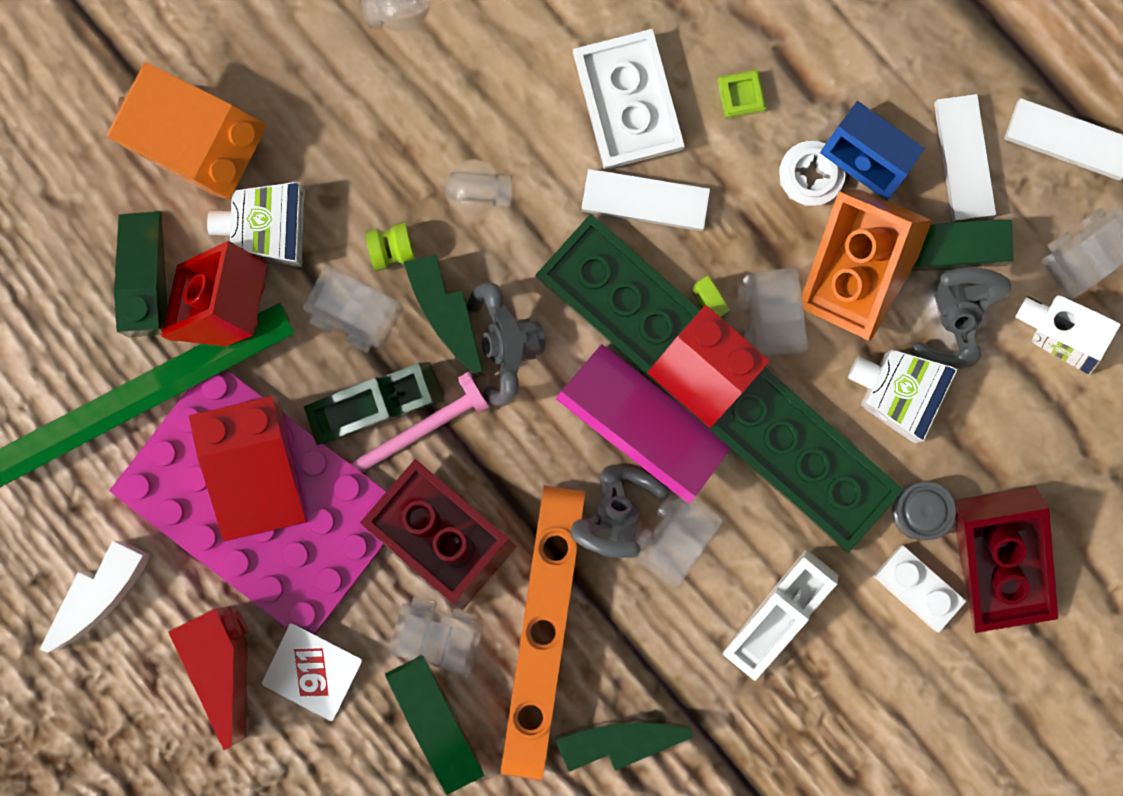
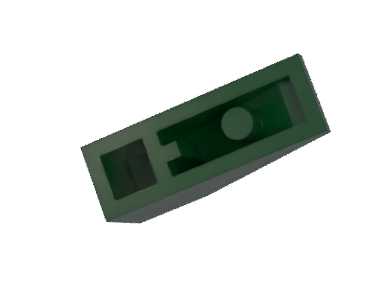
(140, 275)

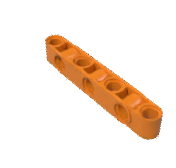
(537, 662)

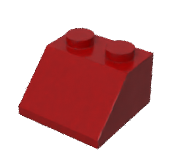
(215, 297)
(708, 366)

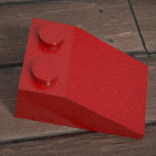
(248, 467)
(217, 665)

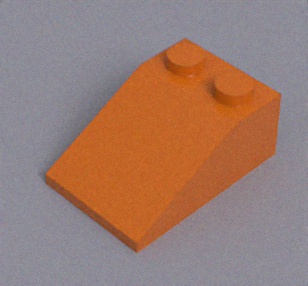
(186, 131)
(863, 261)

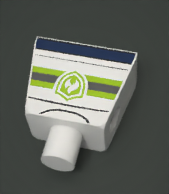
(265, 222)
(1086, 333)
(903, 391)

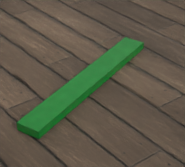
(137, 397)

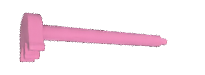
(473, 398)

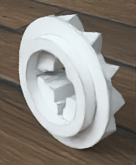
(795, 185)

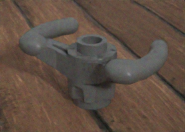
(961, 311)
(505, 341)
(616, 520)

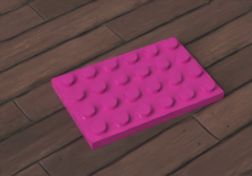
(287, 572)

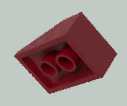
(438, 534)
(1007, 558)

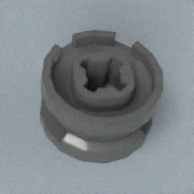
(924, 511)

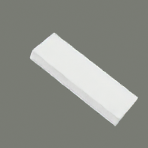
(1066, 138)
(964, 158)
(645, 200)

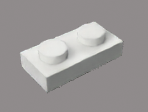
(919, 588)

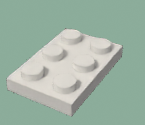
(628, 99)

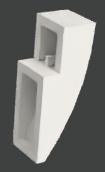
(96, 595)
(781, 614)

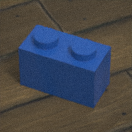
(872, 150)

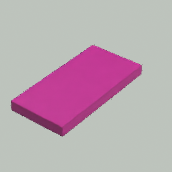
(643, 423)

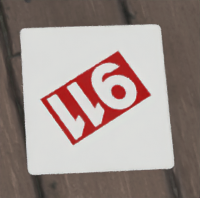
(311, 672)

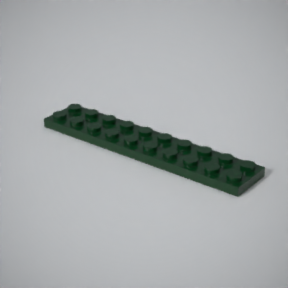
(764, 425)

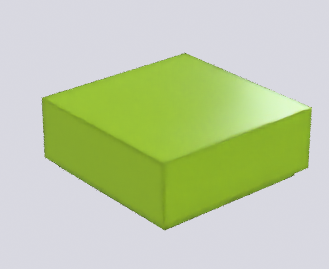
(741, 94)
(708, 295)

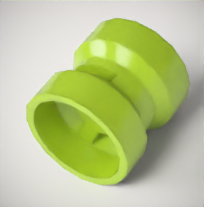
(399, 245)

